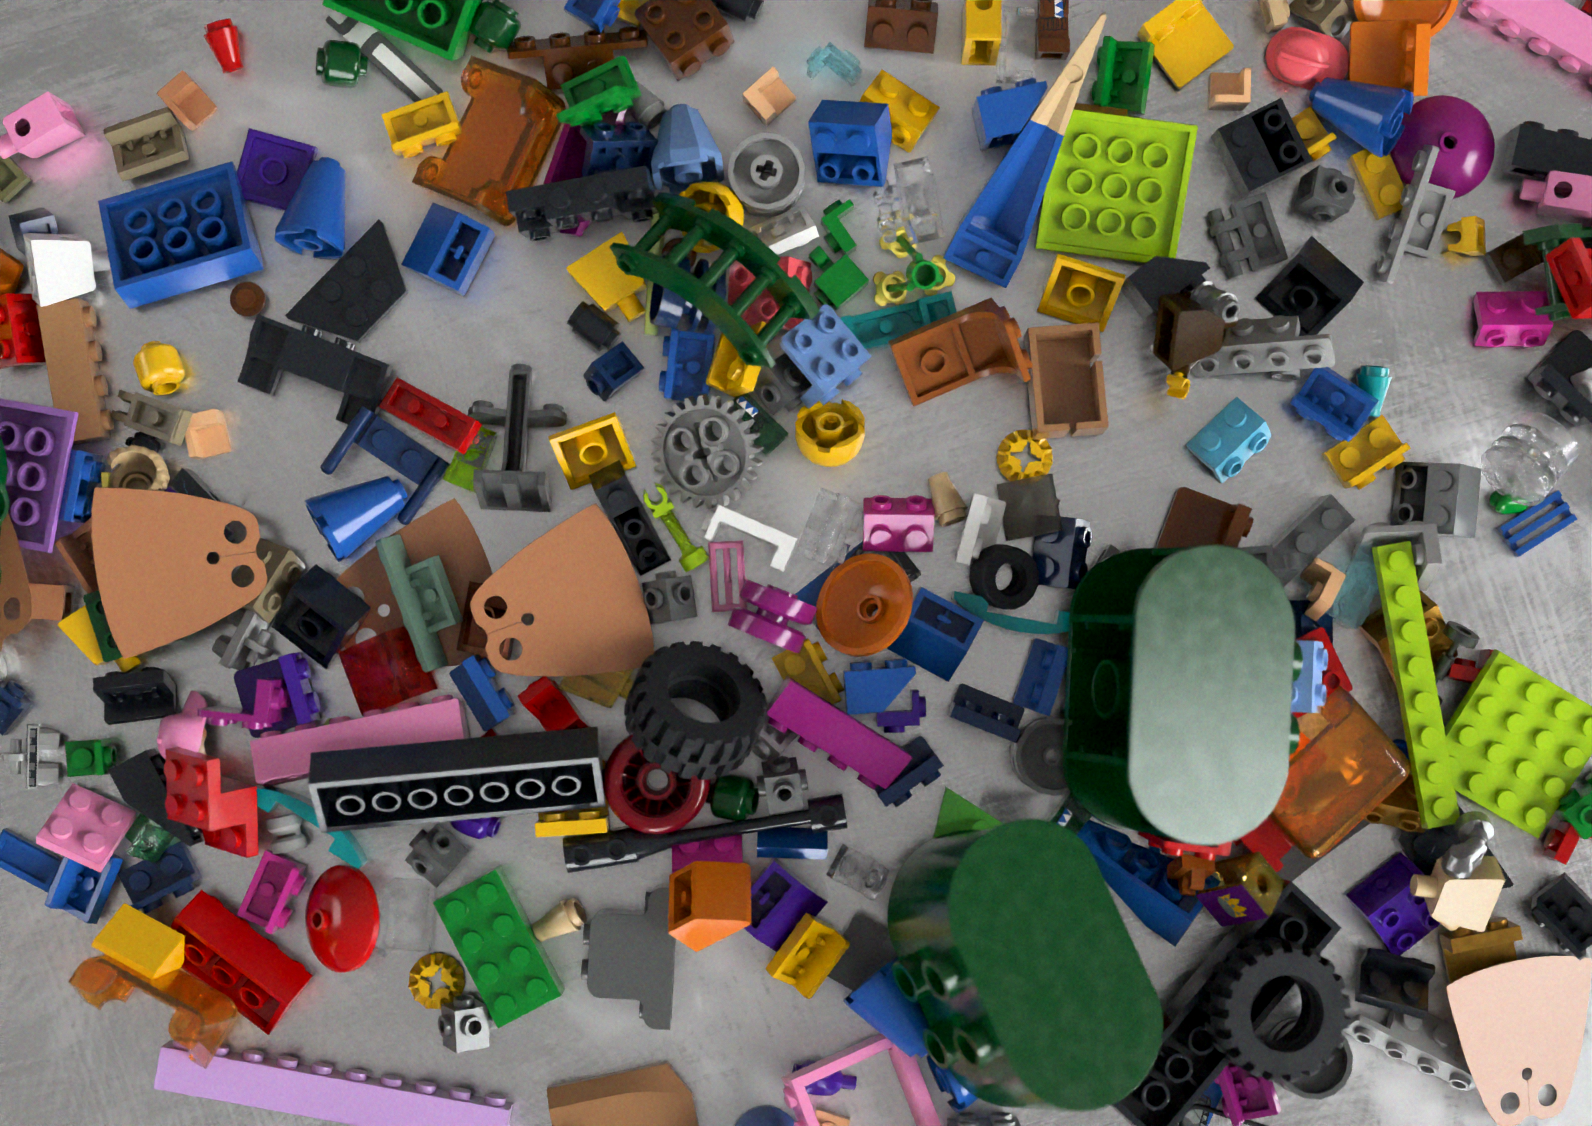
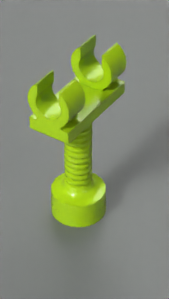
(691, 555)

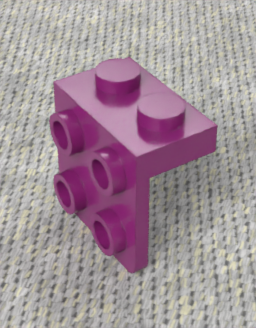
(269, 707)

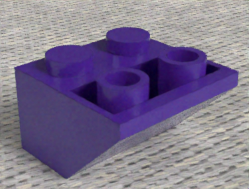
(779, 903)

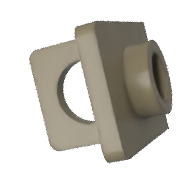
(1323, 14)

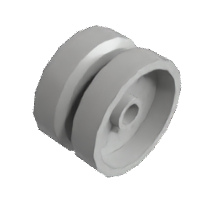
(767, 154)

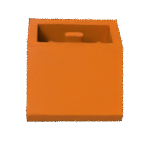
(709, 902)

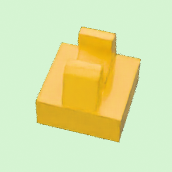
(1472, 236)

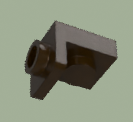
(1513, 258)

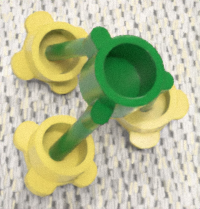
(920, 273)

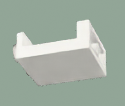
(783, 541)

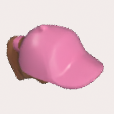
(185, 728)

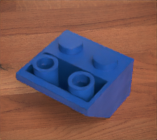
(1003, 114)
(851, 142)
(448, 248)
(81, 479)
(936, 634)
(875, 688)

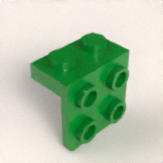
(598, 92)

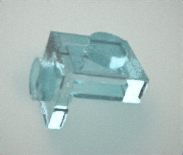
(842, 63)

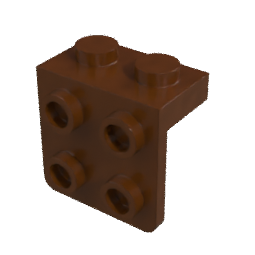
(685, 32)
(1204, 521)

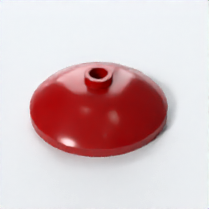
(342, 918)

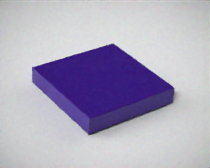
(272, 168)

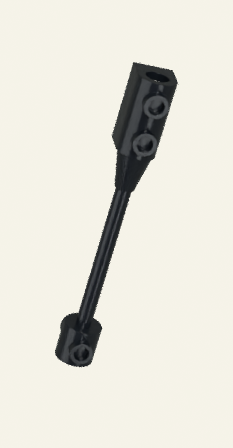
(628, 845)

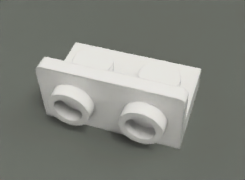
(786, 230)
(980, 527)

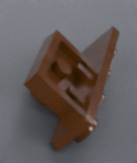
(572, 56)

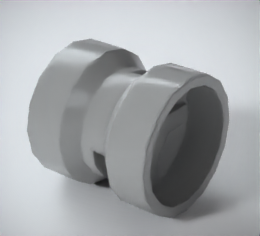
(283, 825)

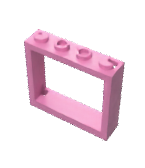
(905, 1067)

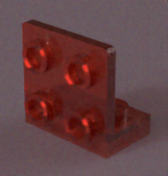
(385, 670)

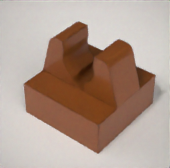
(1190, 873)

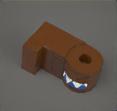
(1052, 31)

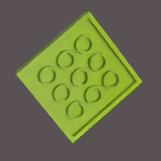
(1117, 187)
(1518, 743)

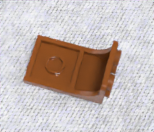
(959, 351)

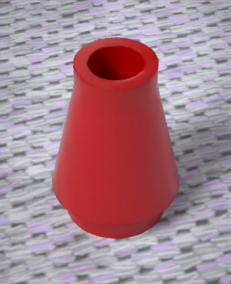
(224, 43)

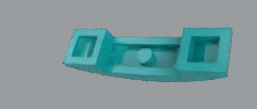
(880, 326)
(978, 606)
(345, 844)

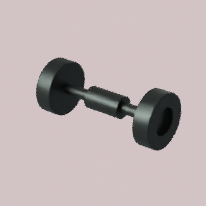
(1460, 636)

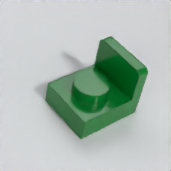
(90, 757)

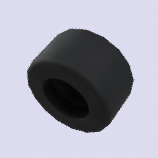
(1024, 576)

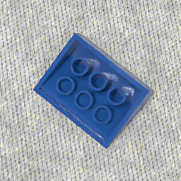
(179, 235)

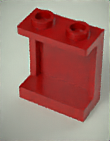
(1573, 274)

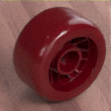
(642, 805)

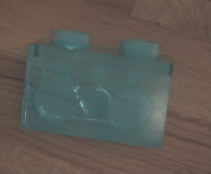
(1355, 593)

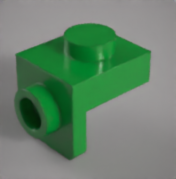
(837, 236)

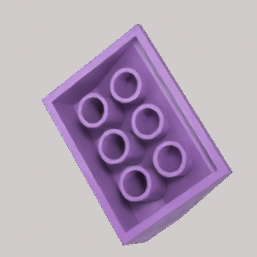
(38, 458)

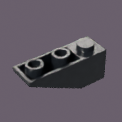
(629, 517)
(144, 788)

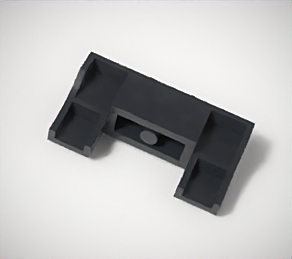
(595, 197)
(304, 353)

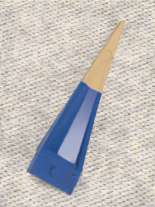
(1003, 213)

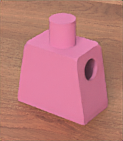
(40, 127)
(1576, 194)

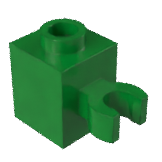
(839, 280)

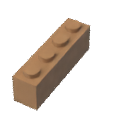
(74, 367)

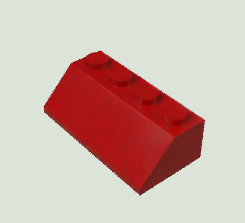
(239, 961)

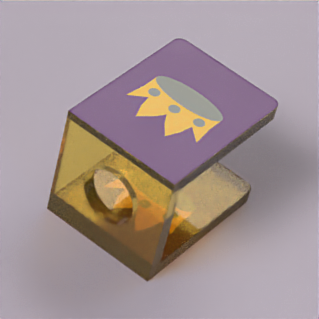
(1242, 894)

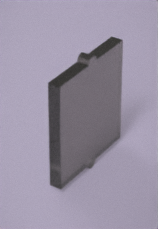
(1030, 507)

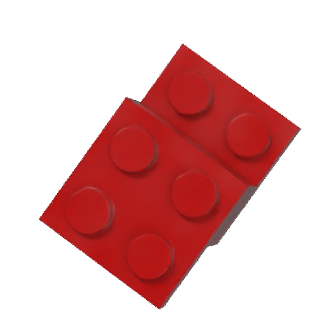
(211, 802)

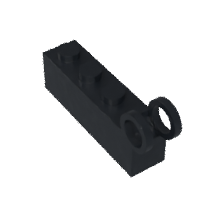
(1537, 151)

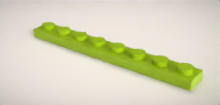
(1416, 684)

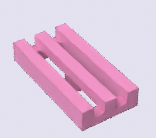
(726, 545)

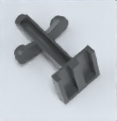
(513, 486)

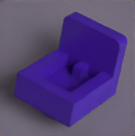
(896, 720)

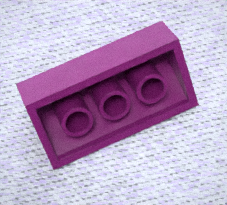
(836, 733)

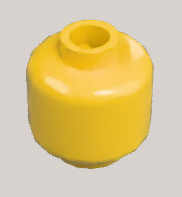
(159, 368)

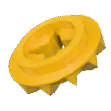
(1016, 442)
(428, 966)

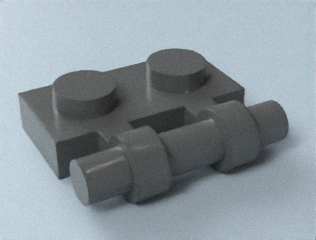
(1258, 233)

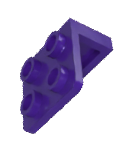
(295, 671)

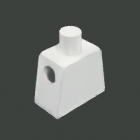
(62, 266)

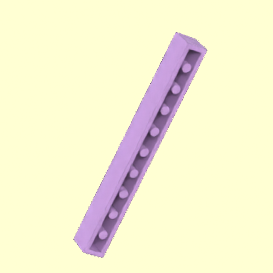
(324, 1092)

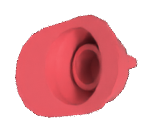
(1306, 57)

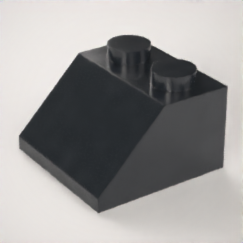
(1311, 287)
(320, 615)

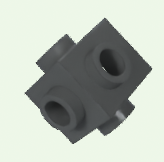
(1325, 194)
(781, 385)
(669, 597)
(782, 785)
(435, 854)
(464, 1024)

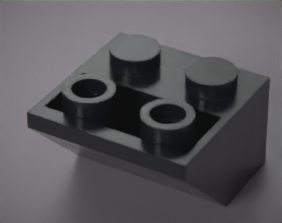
(1261, 148)
(1161, 277)

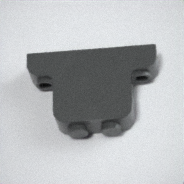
(634, 957)

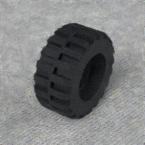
(679, 740)
(1320, 1016)

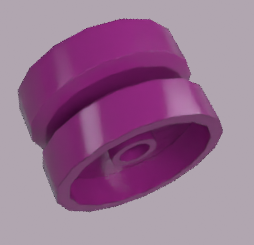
(772, 616)

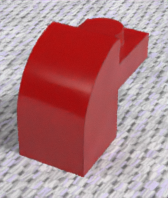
(551, 706)

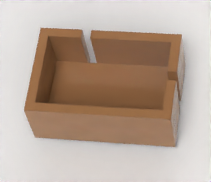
(1062, 385)

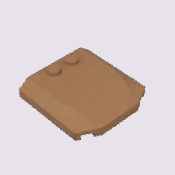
(624, 1098)

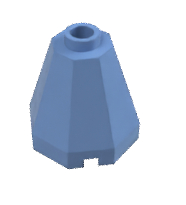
(685, 151)

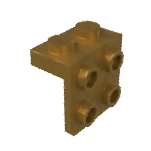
(1473, 950)

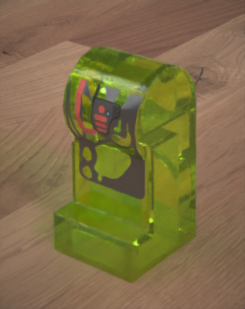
(476, 457)

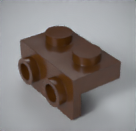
(901, 25)

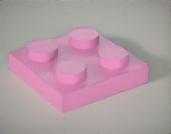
(86, 827)

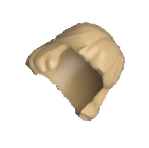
(138, 469)

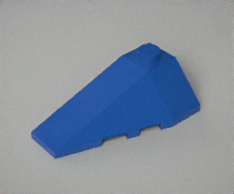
(1141, 881)

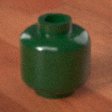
(495, 26)
(340, 63)
(733, 797)

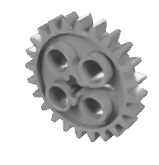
(735, 442)

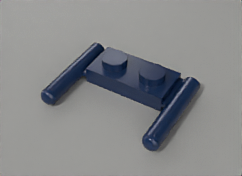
(395, 450)

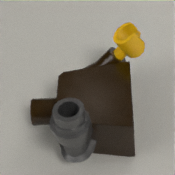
(1191, 329)

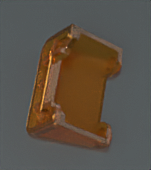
(502, 141)
(1337, 778)
(201, 1012)

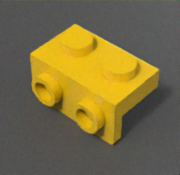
(908, 109)
(422, 124)
(808, 955)

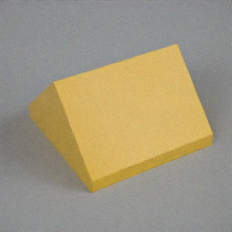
(1080, 291)
(590, 448)
(141, 943)

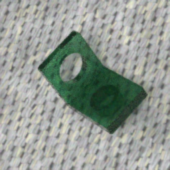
(147, 839)

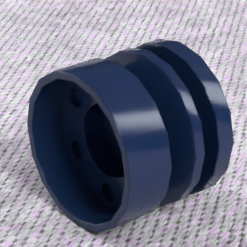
(668, 307)

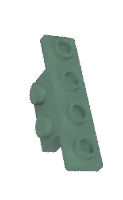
(423, 599)

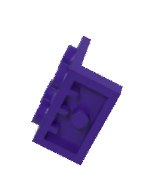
(1391, 907)

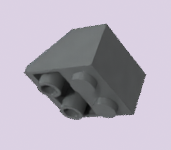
(1438, 495)

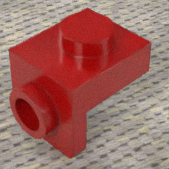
(1561, 842)

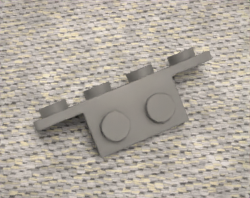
(1421, 216)
(1267, 347)
(1421, 1042)

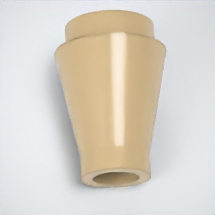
(947, 502)
(560, 920)

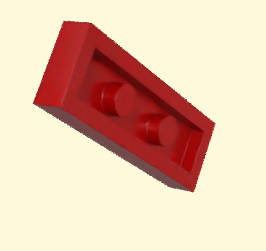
(430, 415)

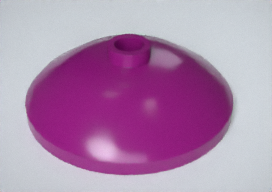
(1451, 118)

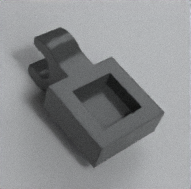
(1276, 563)

